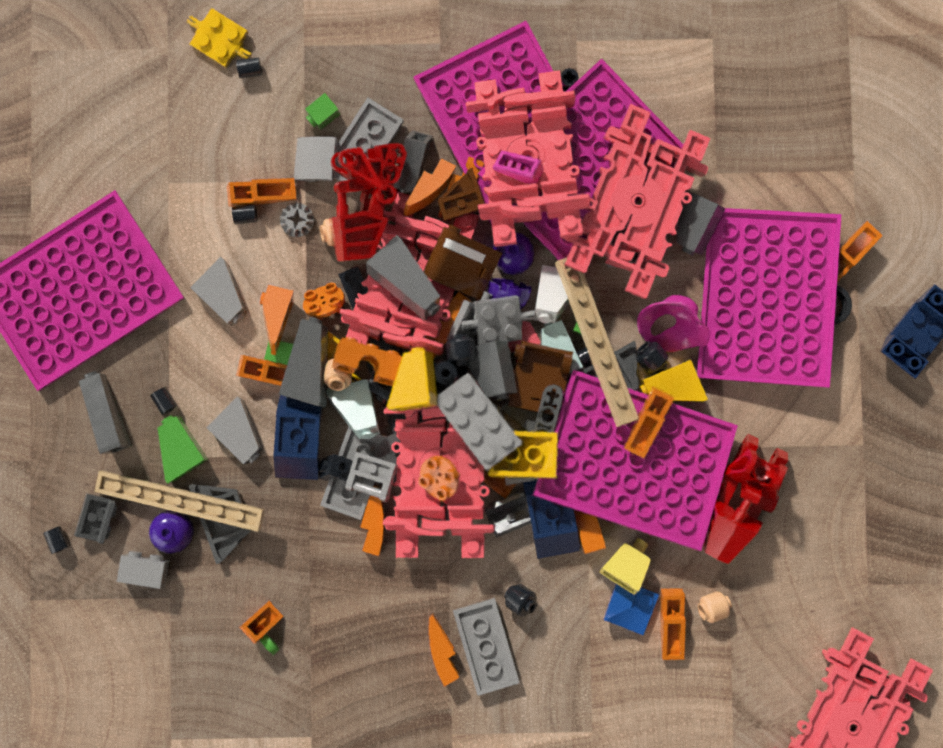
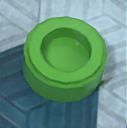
(269, 644)

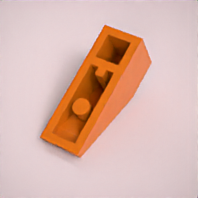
(276, 310)

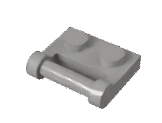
(373, 469)

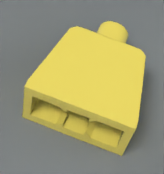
(628, 566)

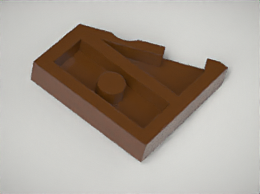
(461, 198)

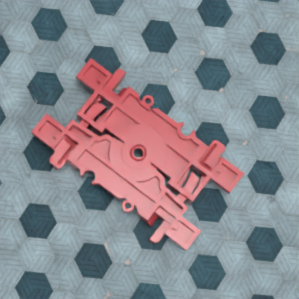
(543, 141)
(615, 205)
(376, 306)
(418, 444)
(849, 700)

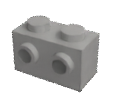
(143, 570)

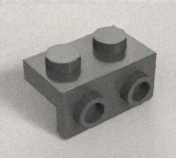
(508, 514)
(95, 518)

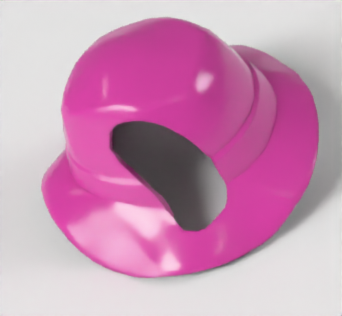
(686, 331)

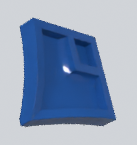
(631, 610)

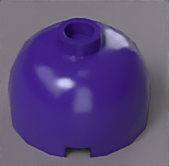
(516, 257)
(505, 287)
(171, 532)

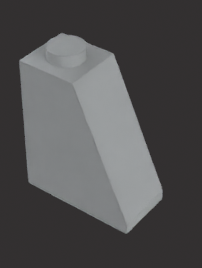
(221, 292)
(236, 431)

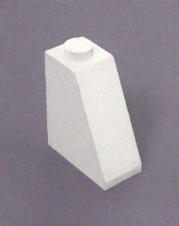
(551, 296)

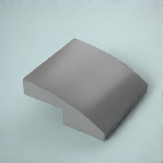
(314, 159)

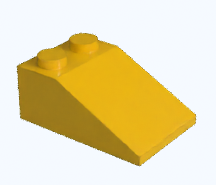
(531, 460)

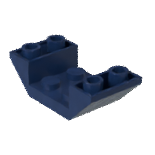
(916, 333)
(297, 439)
(551, 524)

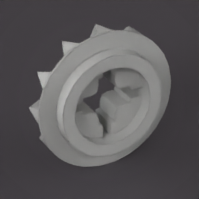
(303, 227)

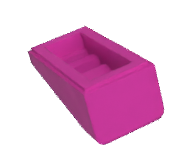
(531, 173)

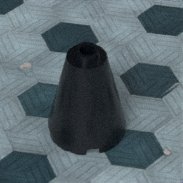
(456, 373)

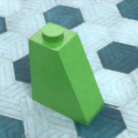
(178, 449)

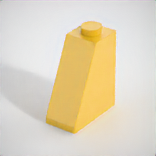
(678, 381)
(414, 382)

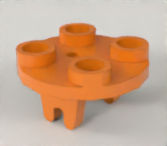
(323, 301)
(431, 474)

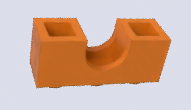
(350, 353)

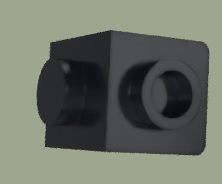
(383, 393)
(334, 467)

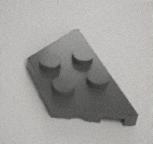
(627, 363)
(221, 536)

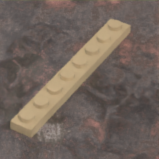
(597, 344)
(180, 500)

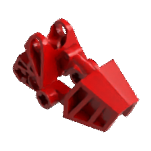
(359, 233)
(761, 482)

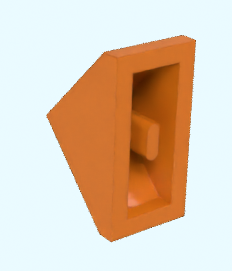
(261, 622)

